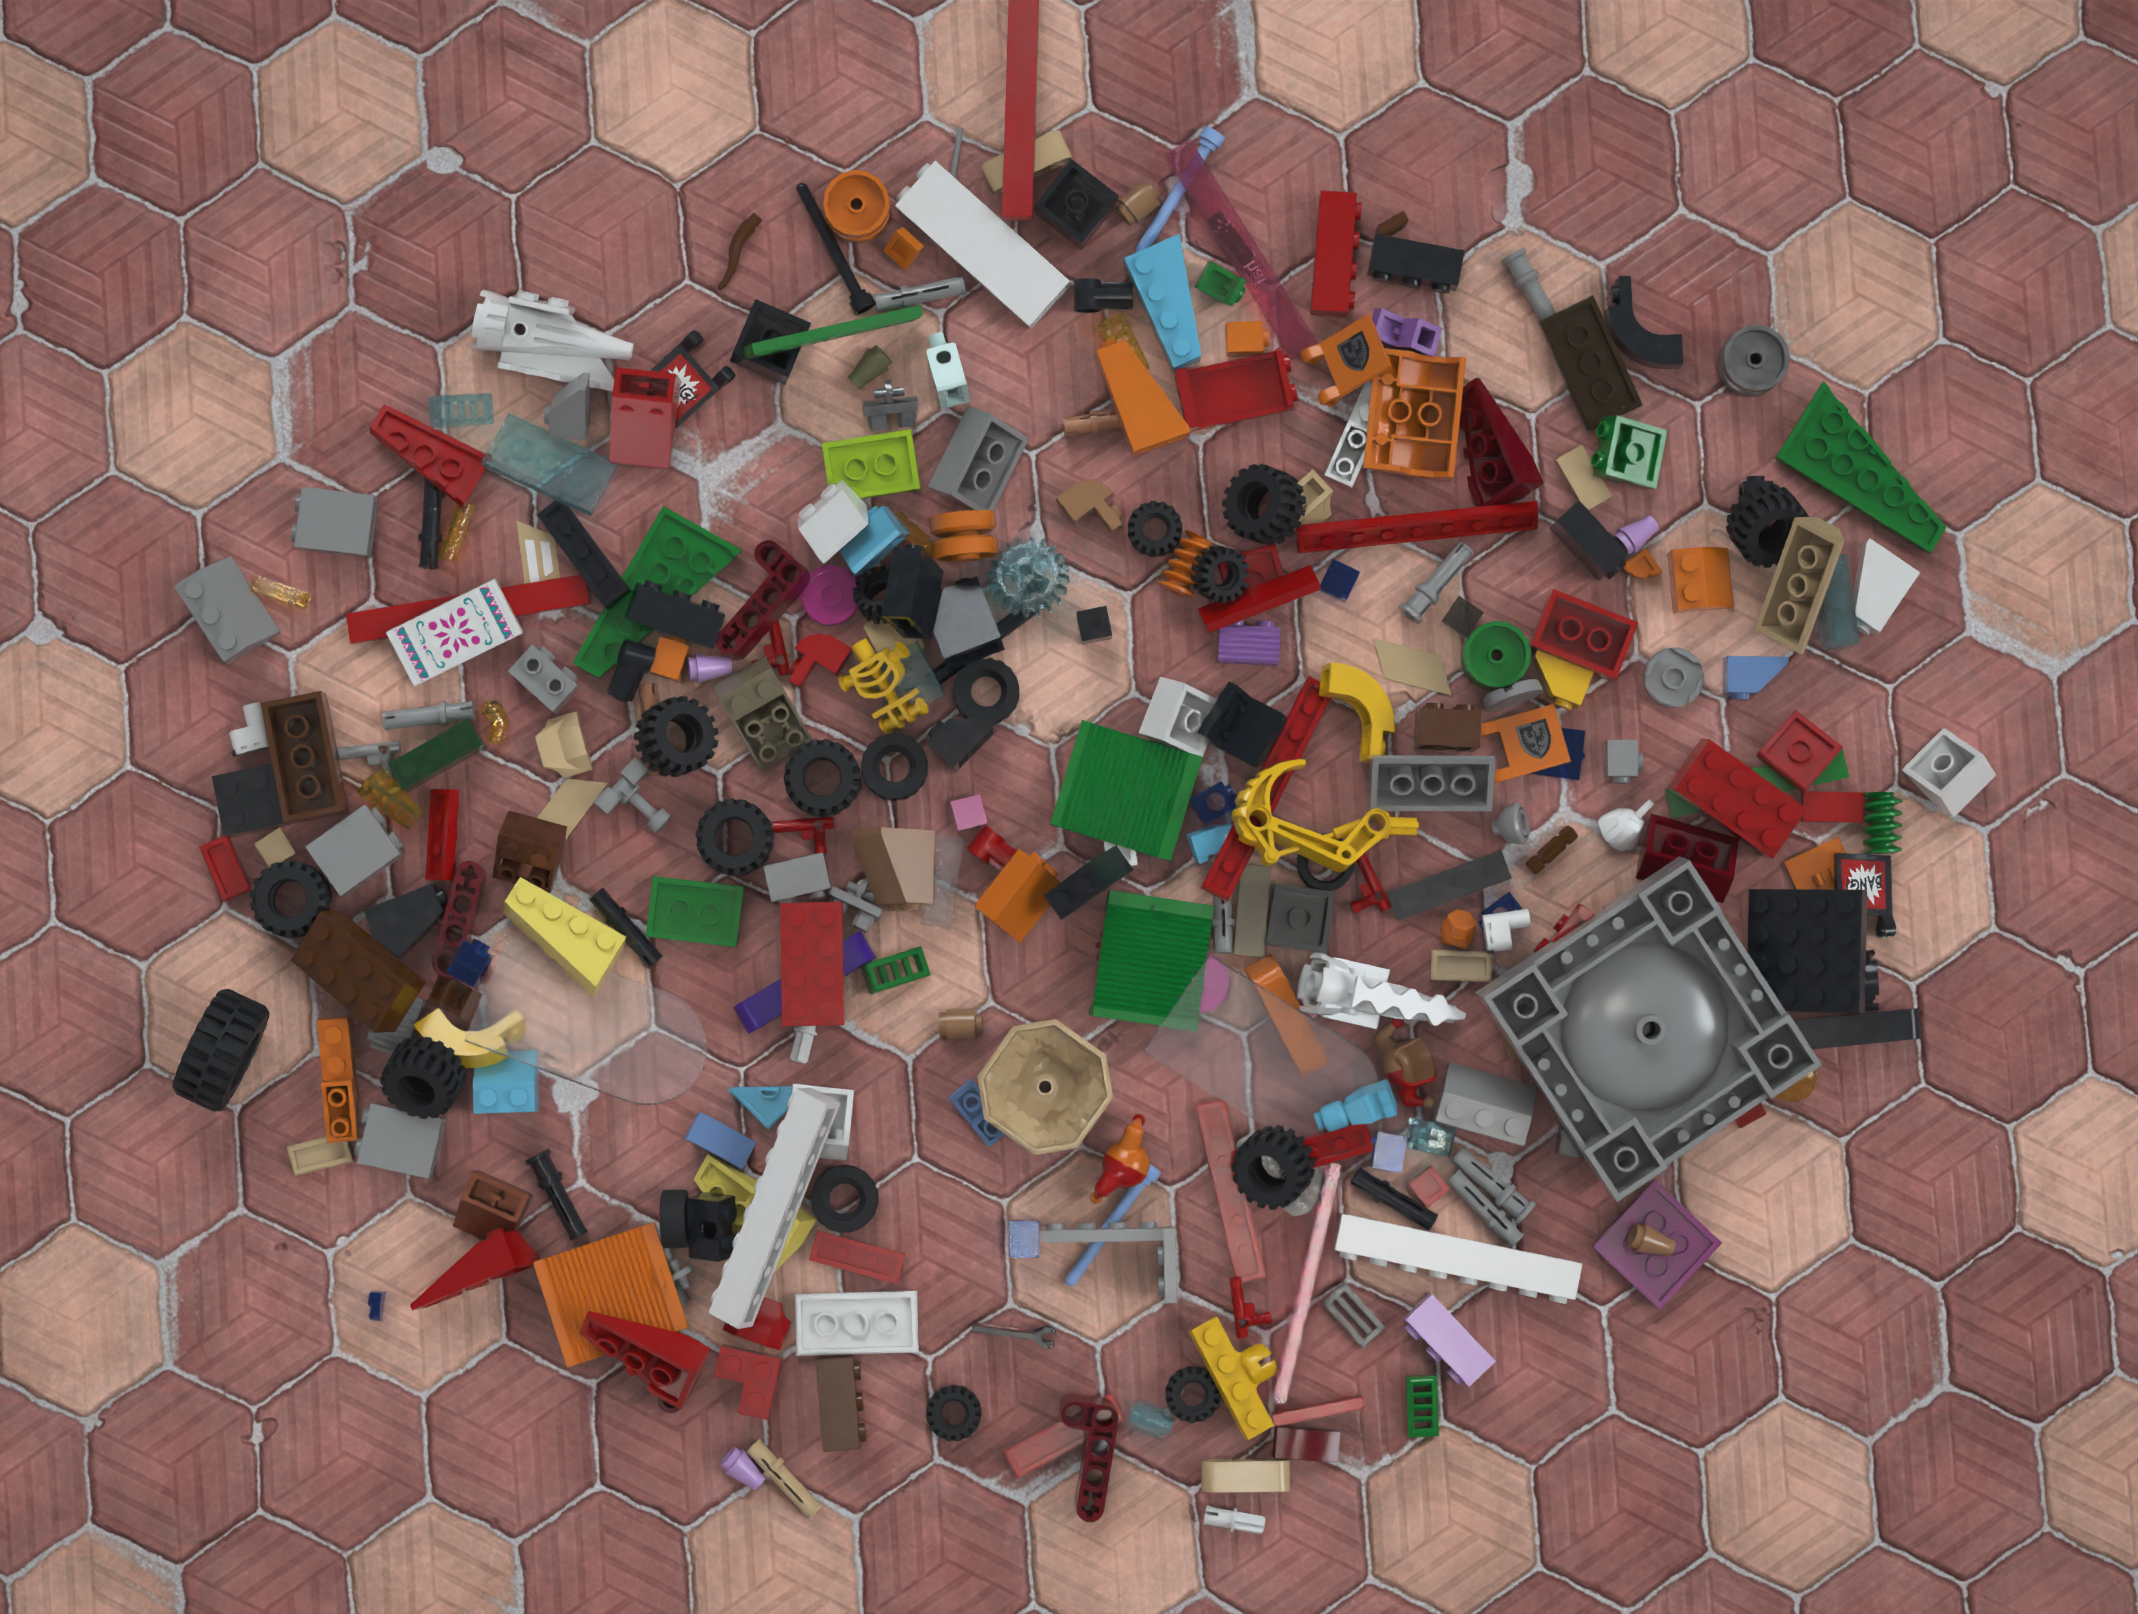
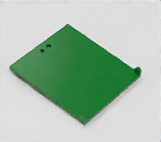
(1126, 790)
(1148, 955)

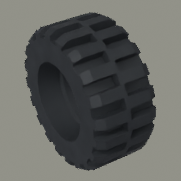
(220, 1050)

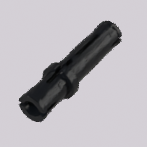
(430, 534)
(620, 921)
(1388, 1195)

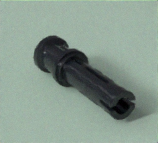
(550, 1180)

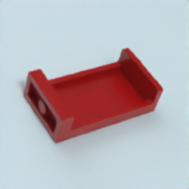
(1235, 390)

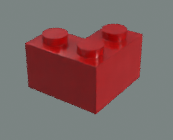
(757, 1372)

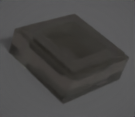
(1462, 617)

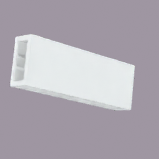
(982, 244)

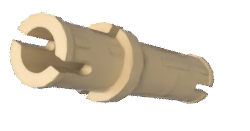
(788, 1483)

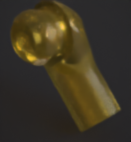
(498, 720)

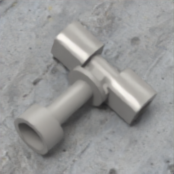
(627, 791)

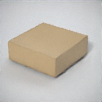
(275, 847)

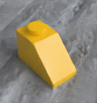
(1562, 679)

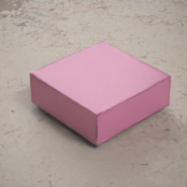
(969, 812)

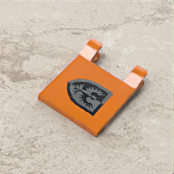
(1352, 357)
(1530, 742)

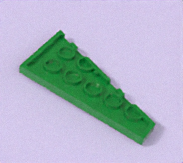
(1849, 464)
(671, 554)

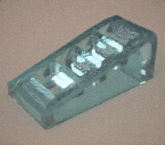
(461, 399)

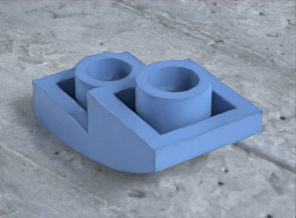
(969, 1104)
(720, 1140)

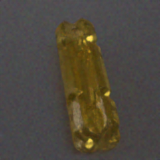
(917, 536)
(280, 592)

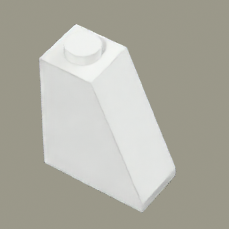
(1879, 586)

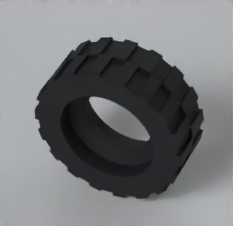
(986, 668)
(871, 766)
(821, 1198)

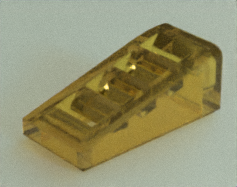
(1120, 319)
(389, 798)

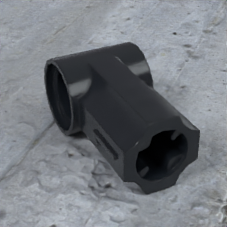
(1093, 295)
(632, 661)

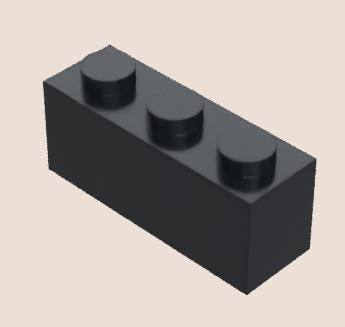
(1415, 263)
(675, 613)

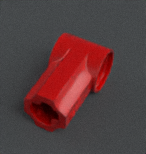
(991, 848)

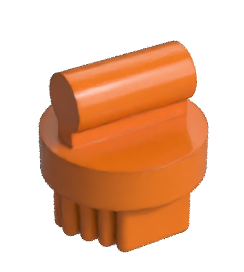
(1458, 929)

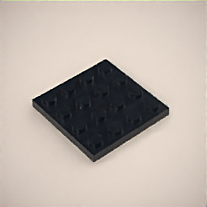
(1811, 947)

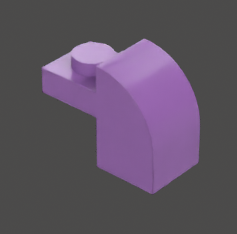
(1406, 333)

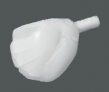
(1623, 826)

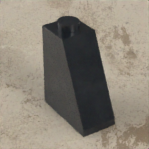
(407, 918)

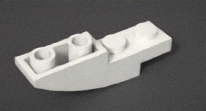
(1351, 447)

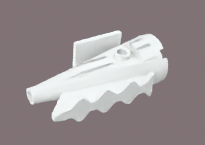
(553, 340)
(1361, 995)

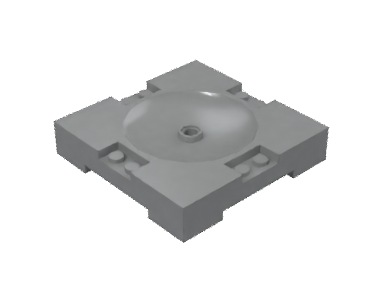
(1581, 1014)

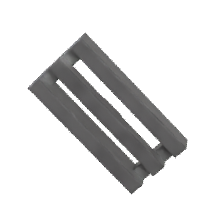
(1336, 1295)

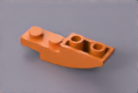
(339, 1079)

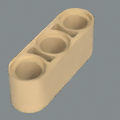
(1050, 153)
(1245, 1475)

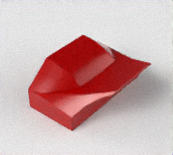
(768, 1328)

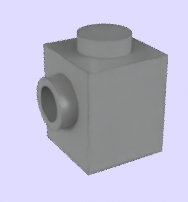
(1622, 760)

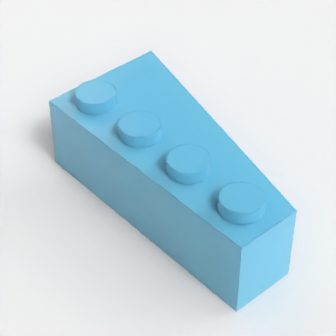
(1165, 296)

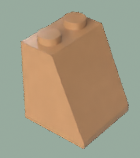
(897, 865)

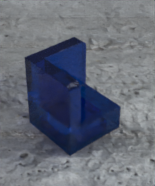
(1339, 580)
(1388, 1152)
(1024, 1238)

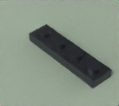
(584, 553)
(1449, 885)

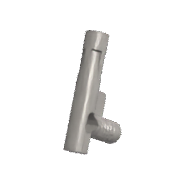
(373, 754)

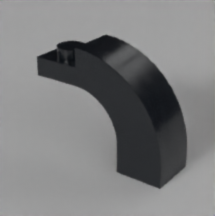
(1635, 341)

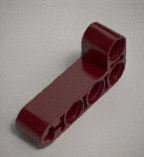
(758, 602)
(465, 920)
(1092, 1459)

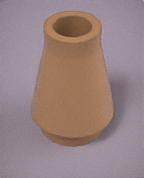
(1648, 1240)

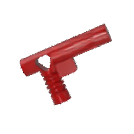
(776, 649)
(807, 830)
(1369, 888)
(1245, 1310)

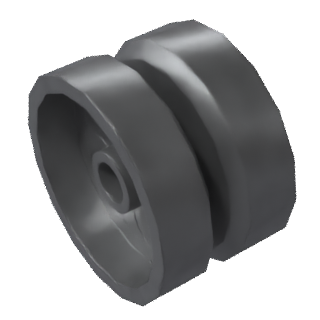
(1765, 347)

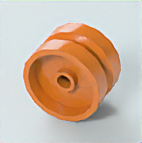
(861, 224)
(964, 536)

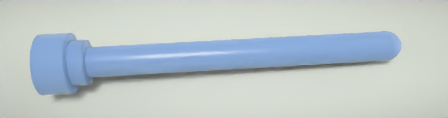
(1209, 141)
(1116, 1216)

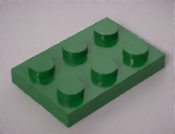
(694, 911)

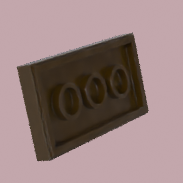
(1589, 362)

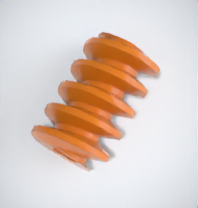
(1180, 577)

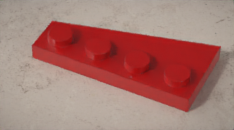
(436, 456)

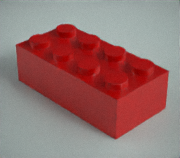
(1737, 798)
(812, 964)

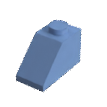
(1749, 674)

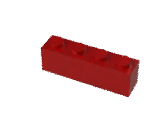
(1334, 253)

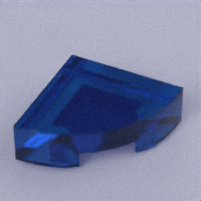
(376, 1301)

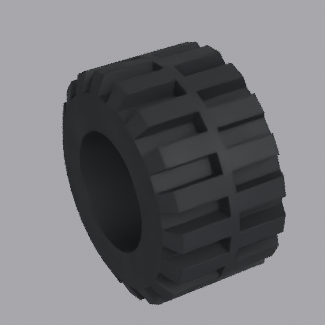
(1244, 499)
(1753, 514)
(697, 730)
(795, 778)
(709, 828)
(267, 887)
(422, 1077)
(1284, 1148)

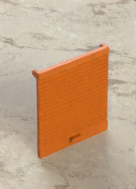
(610, 1278)

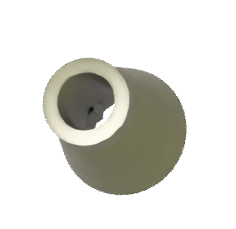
(870, 366)

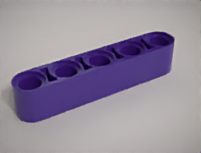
(767, 1003)

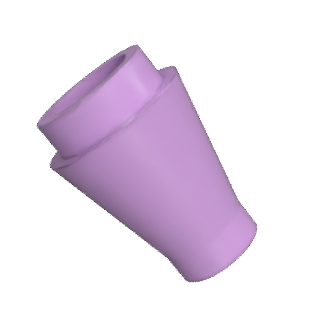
(1636, 534)
(707, 667)
(741, 1467)

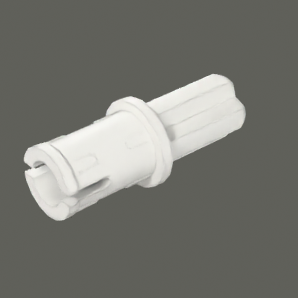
(802, 1043)
(1234, 1520)

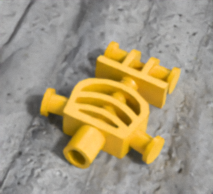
(857, 678)

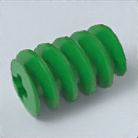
(1882, 822)

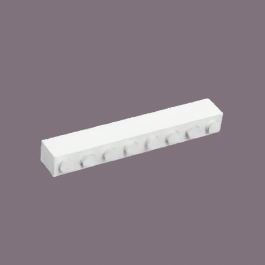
(773, 1207)
(1457, 1256)

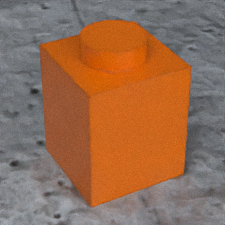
(1245, 338)
(670, 658)

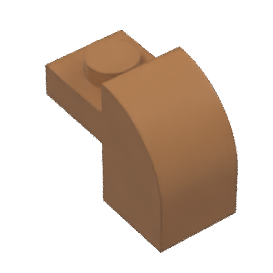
(1088, 497)

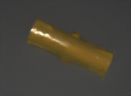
(456, 533)

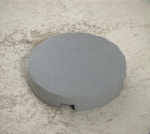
(1673, 677)
(1512, 696)

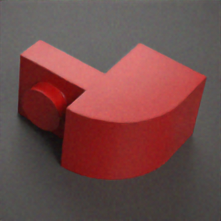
(819, 650)

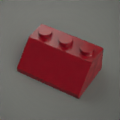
(1709, 852)

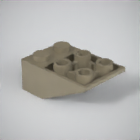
(762, 713)

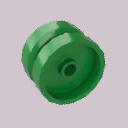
(1500, 638)

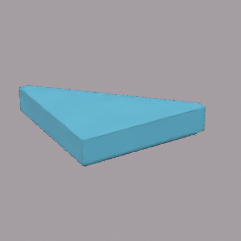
(765, 1103)

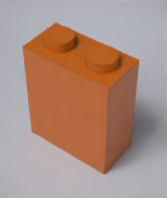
(1017, 894)

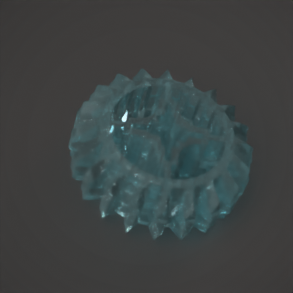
(1008, 566)

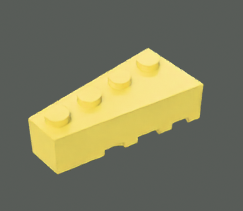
(565, 933)

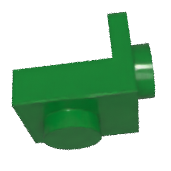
(1221, 284)

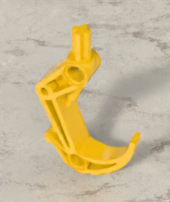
(1312, 845)

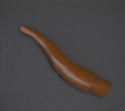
(740, 236)

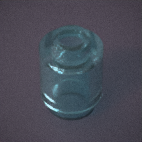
(1151, 1419)

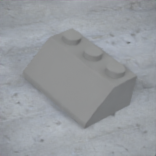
(978, 461)
(227, 610)
(1485, 1104)

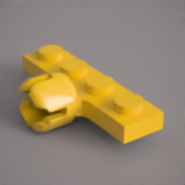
(1236, 1375)

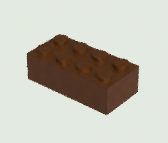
(304, 757)
(358, 971)

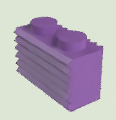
(1249, 644)

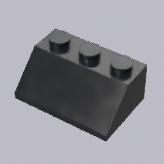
(960, 739)

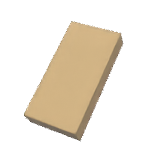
(1579, 475)
(1460, 966)
(318, 1155)

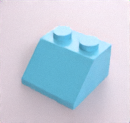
(874, 541)
(506, 1088)

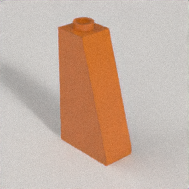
(1139, 402)

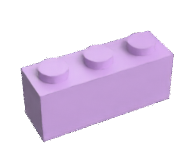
(1448, 1340)

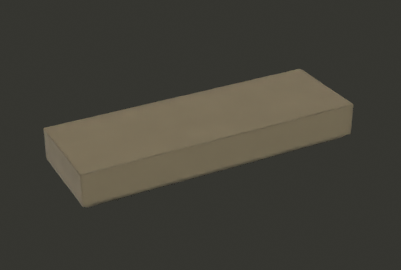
(1252, 911)

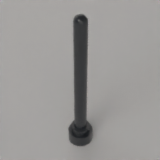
(860, 299)

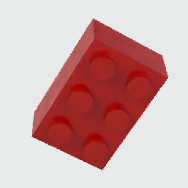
(1583, 634)

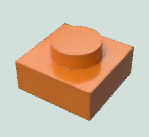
(903, 248)

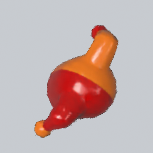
(1124, 1162)

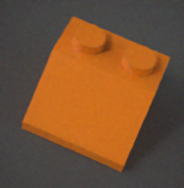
(1700, 579)

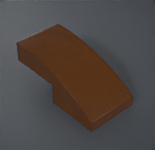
(454, 997)

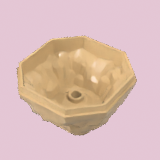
(1040, 1119)

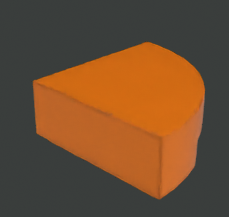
(1642, 566)

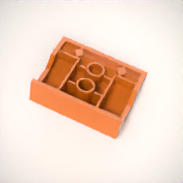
(1415, 416)

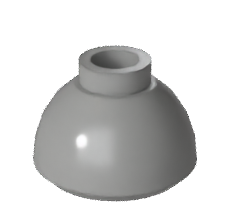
(1512, 824)

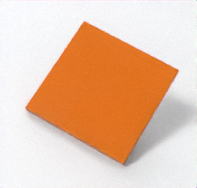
(1815, 867)

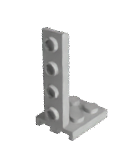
(1117, 1233)

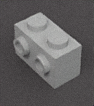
(544, 679)
(798, 878)

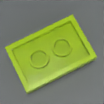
(873, 464)

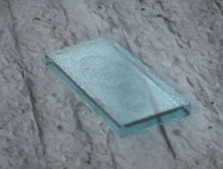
(549, 464)

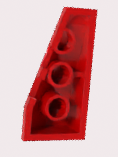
(492, 1258)
(660, 1357)

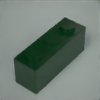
(437, 755)

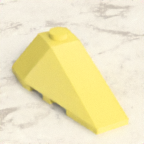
(722, 1178)

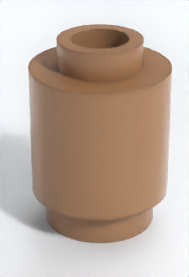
(1138, 203)
(960, 1024)

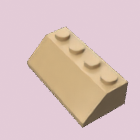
(1800, 582)

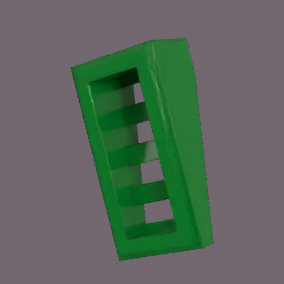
(870, 978)
(1422, 1380)

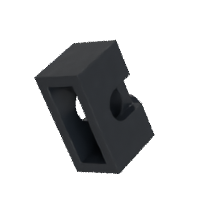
(717, 1215)

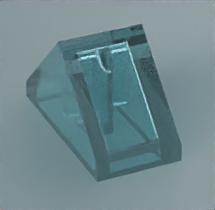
(1430, 1137)

